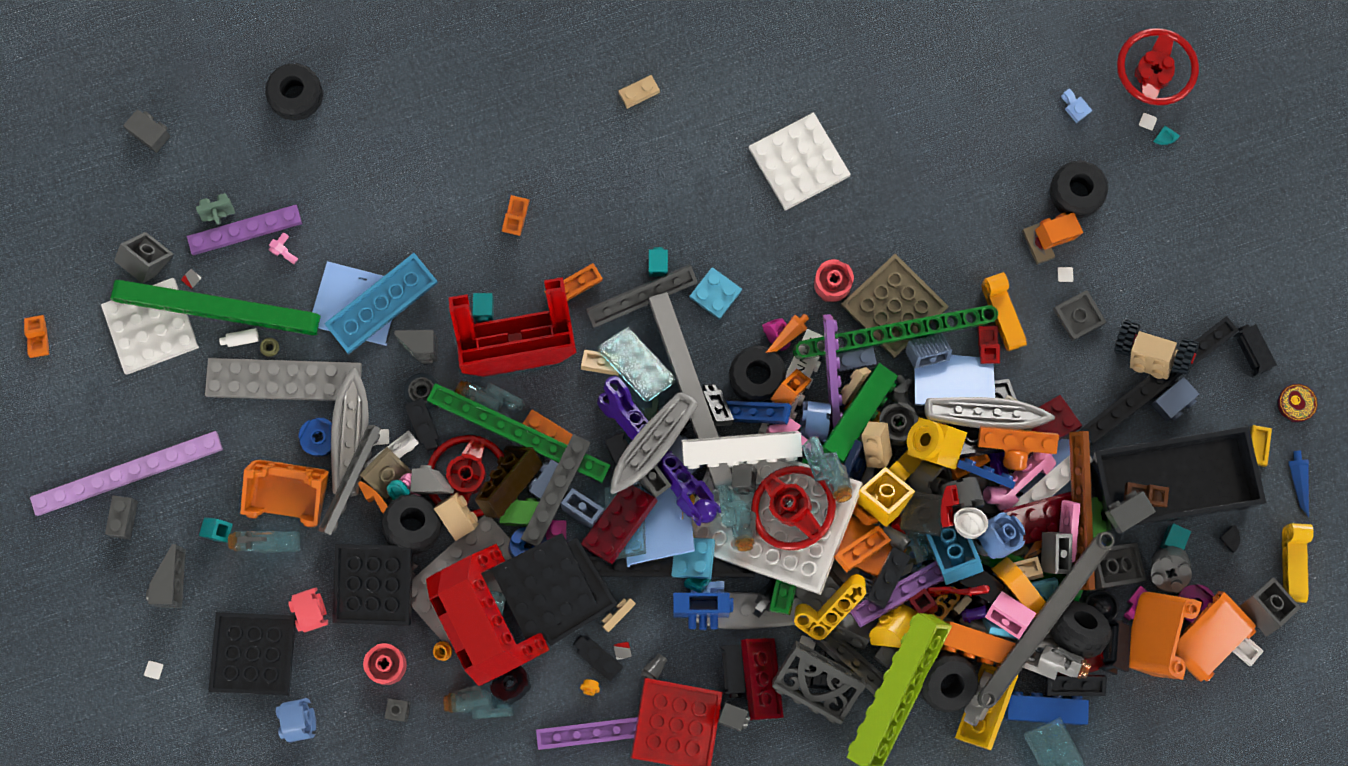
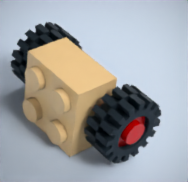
(1153, 353)

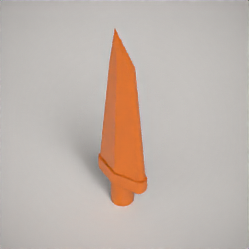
(791, 331)

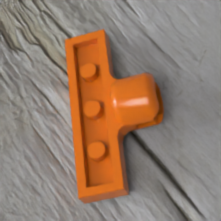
(1017, 444)

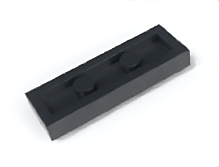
(888, 578)
(1071, 686)

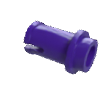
(974, 614)

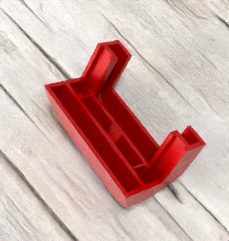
(514, 341)
(475, 620)

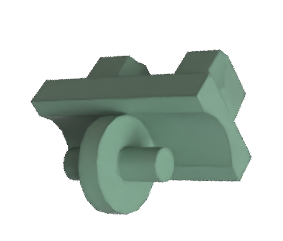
(215, 210)

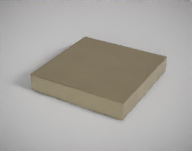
(384, 470)

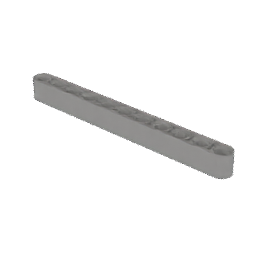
(687, 378)

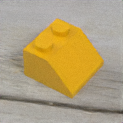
(885, 496)

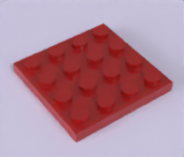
(676, 724)

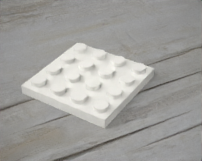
(799, 161)
(148, 334)

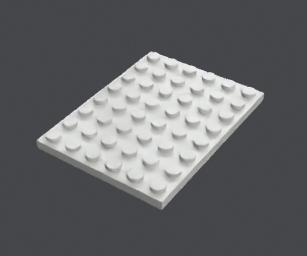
(801, 567)

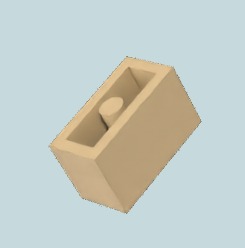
(877, 444)
(456, 516)

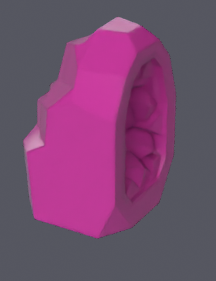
(773, 329)

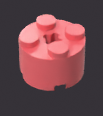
(839, 272)
(308, 610)
(376, 656)

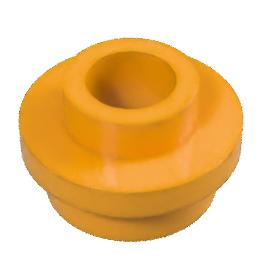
(439, 654)
(590, 687)

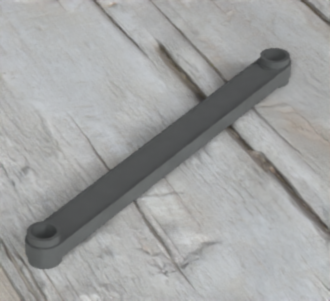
(1045, 619)

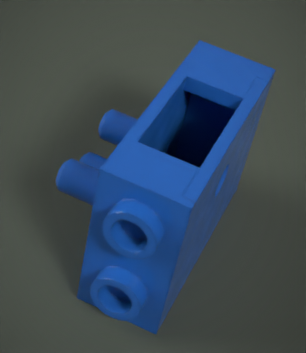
(702, 607)

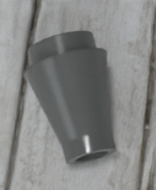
(898, 539)
(654, 667)

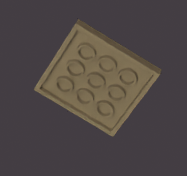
(892, 297)

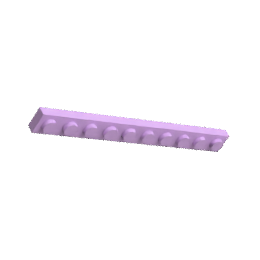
(126, 473)

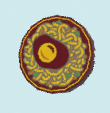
(1297, 403)

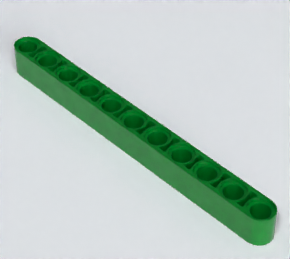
(215, 307)
(904, 331)

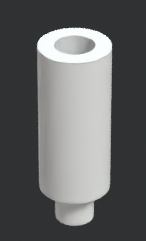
(240, 337)

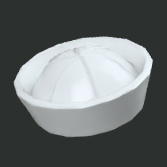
(970, 522)

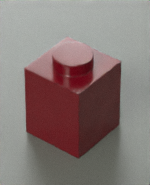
(923, 603)

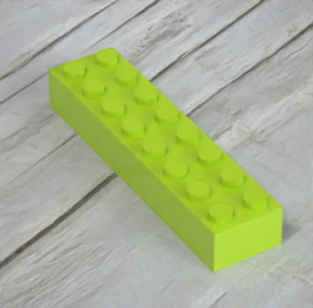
(899, 690)

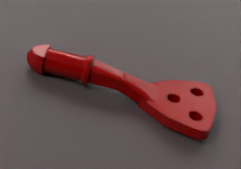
(940, 591)

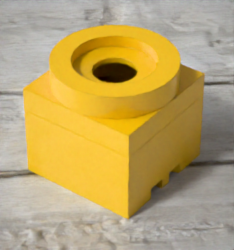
(935, 443)

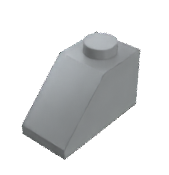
(429, 481)

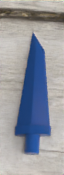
(1300, 474)

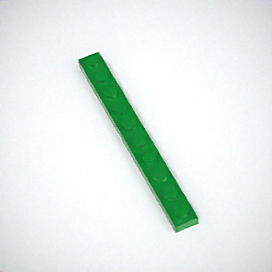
(512, 430)

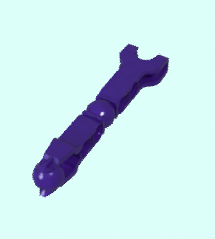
(624, 411)

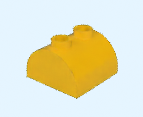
(892, 627)

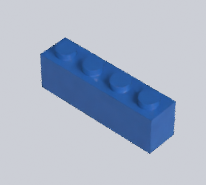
(1045, 709)

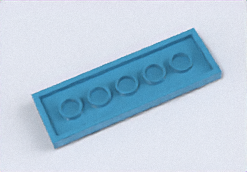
(381, 303)

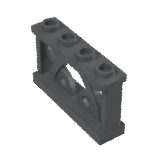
(812, 700)

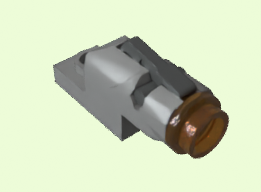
(1058, 660)

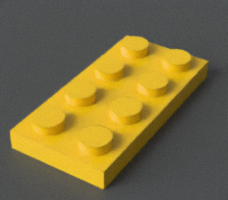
(987, 729)

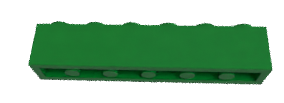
(860, 411)

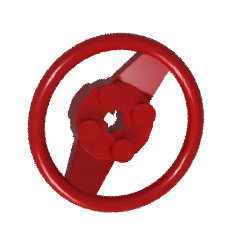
(1160, 60)
(469, 460)
(798, 514)

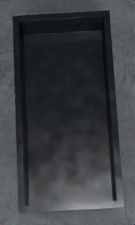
(1202, 473)

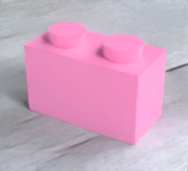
(1010, 615)

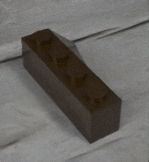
(508, 480)

